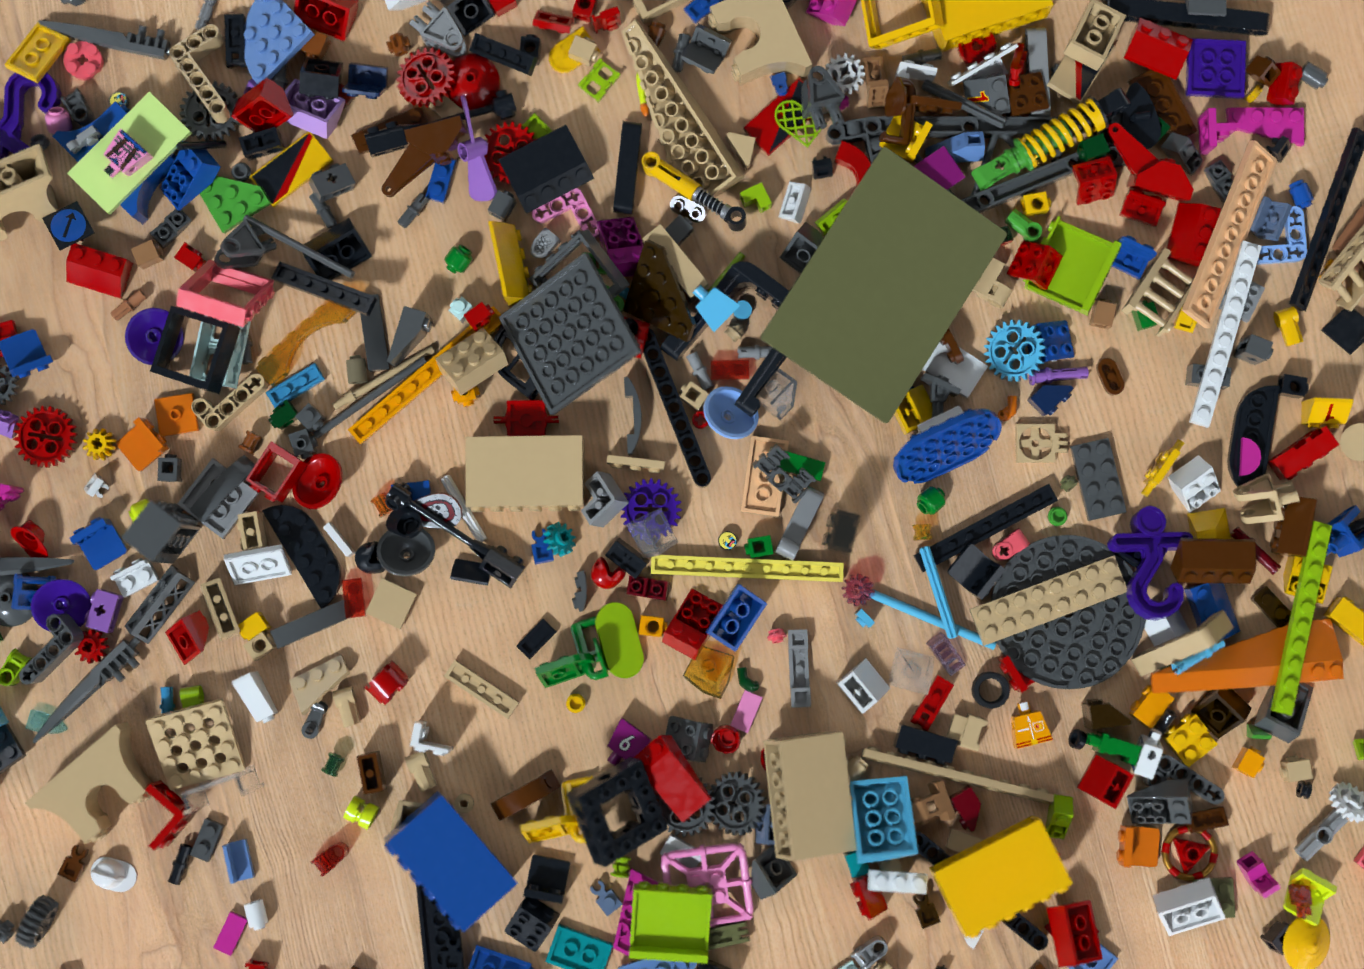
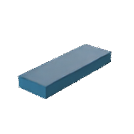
(295, 385)

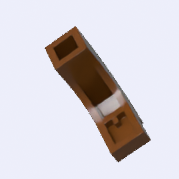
(525, 795)

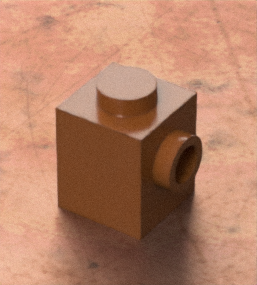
(316, 46)

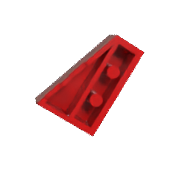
(1303, 453)

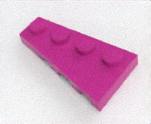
(1269, 122)
(623, 933)

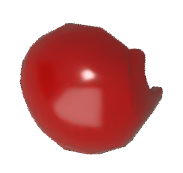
(726, 739)

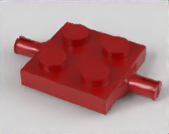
(525, 418)

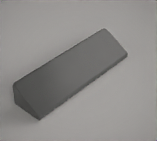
(375, 339)

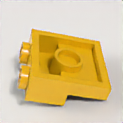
(1189, 739)

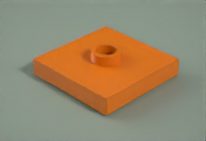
(176, 415)

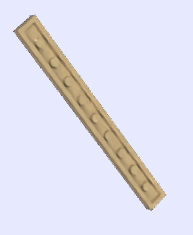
(965, 777)

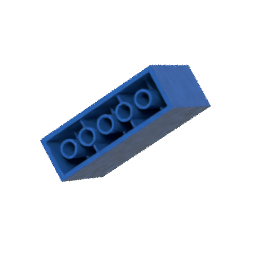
(449, 862)

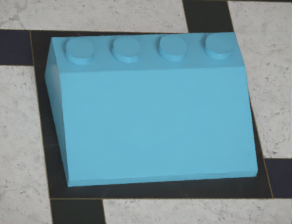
(882, 819)

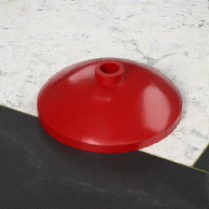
(482, 88)
(318, 481)

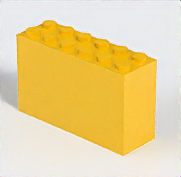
(977, 18)
(1001, 876)

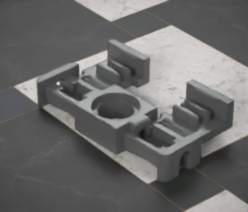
(791, 486)

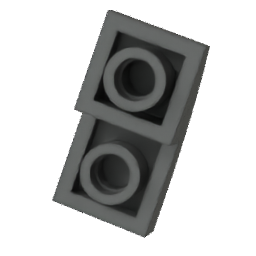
(1219, 178)
(171, 228)
(580, 598)

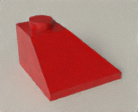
(189, 636)

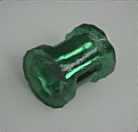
(333, 764)

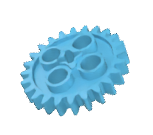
(1027, 362)

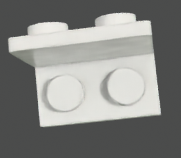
(909, 69)
(419, 733)

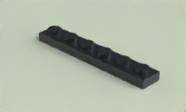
(324, 288)

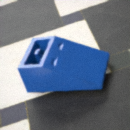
(189, 176)

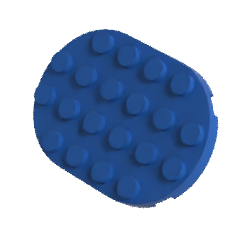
(947, 446)

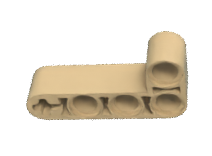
(234, 399)

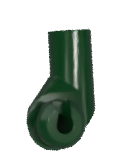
(746, 682)

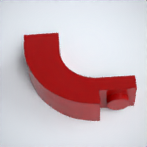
(853, 159)

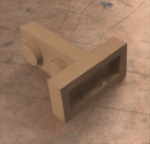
(875, 81)

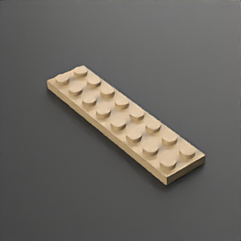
(1048, 600)

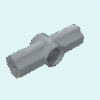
(1311, 843)

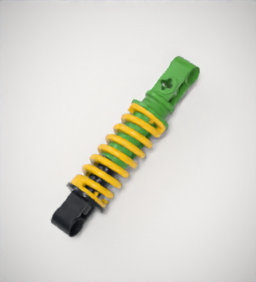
(1052, 137)

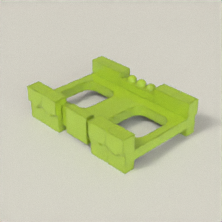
(593, 76)

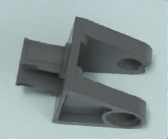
(821, 98)
(243, 247)

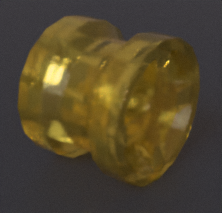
(922, 532)

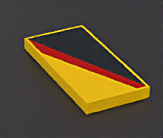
(291, 168)

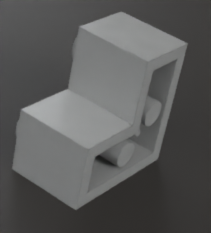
(606, 500)

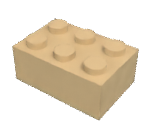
(1094, 34)
(471, 361)

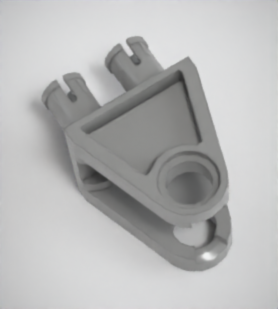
(440, 32)

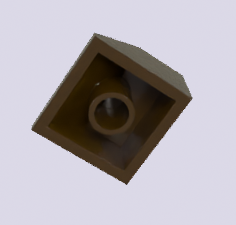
(1222, 711)
(1102, 715)

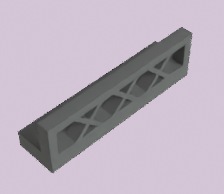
(155, 602)

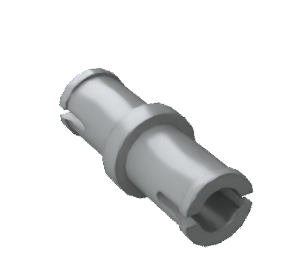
(753, 352)
(699, 371)

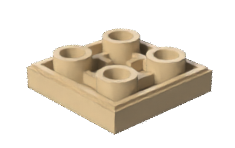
(391, 603)

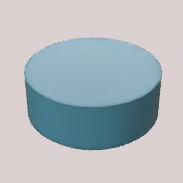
(743, 311)

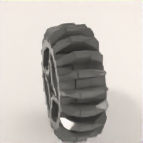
(36, 921)

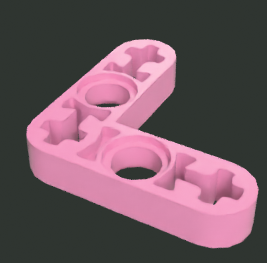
(575, 206)

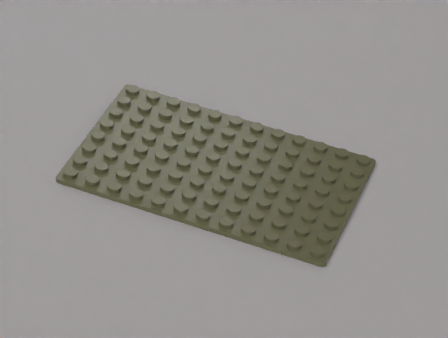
(884, 285)

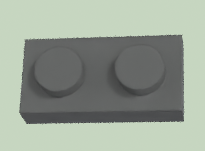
(207, 840)

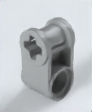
(868, 953)

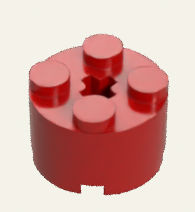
(386, 682)

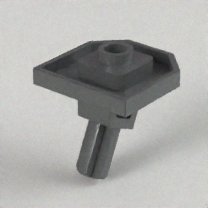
(939, 391)

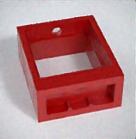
(263, 465)

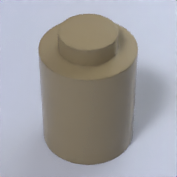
(356, 370)

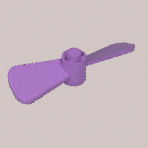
(479, 176)

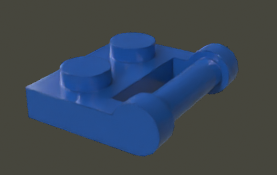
(23, 597)

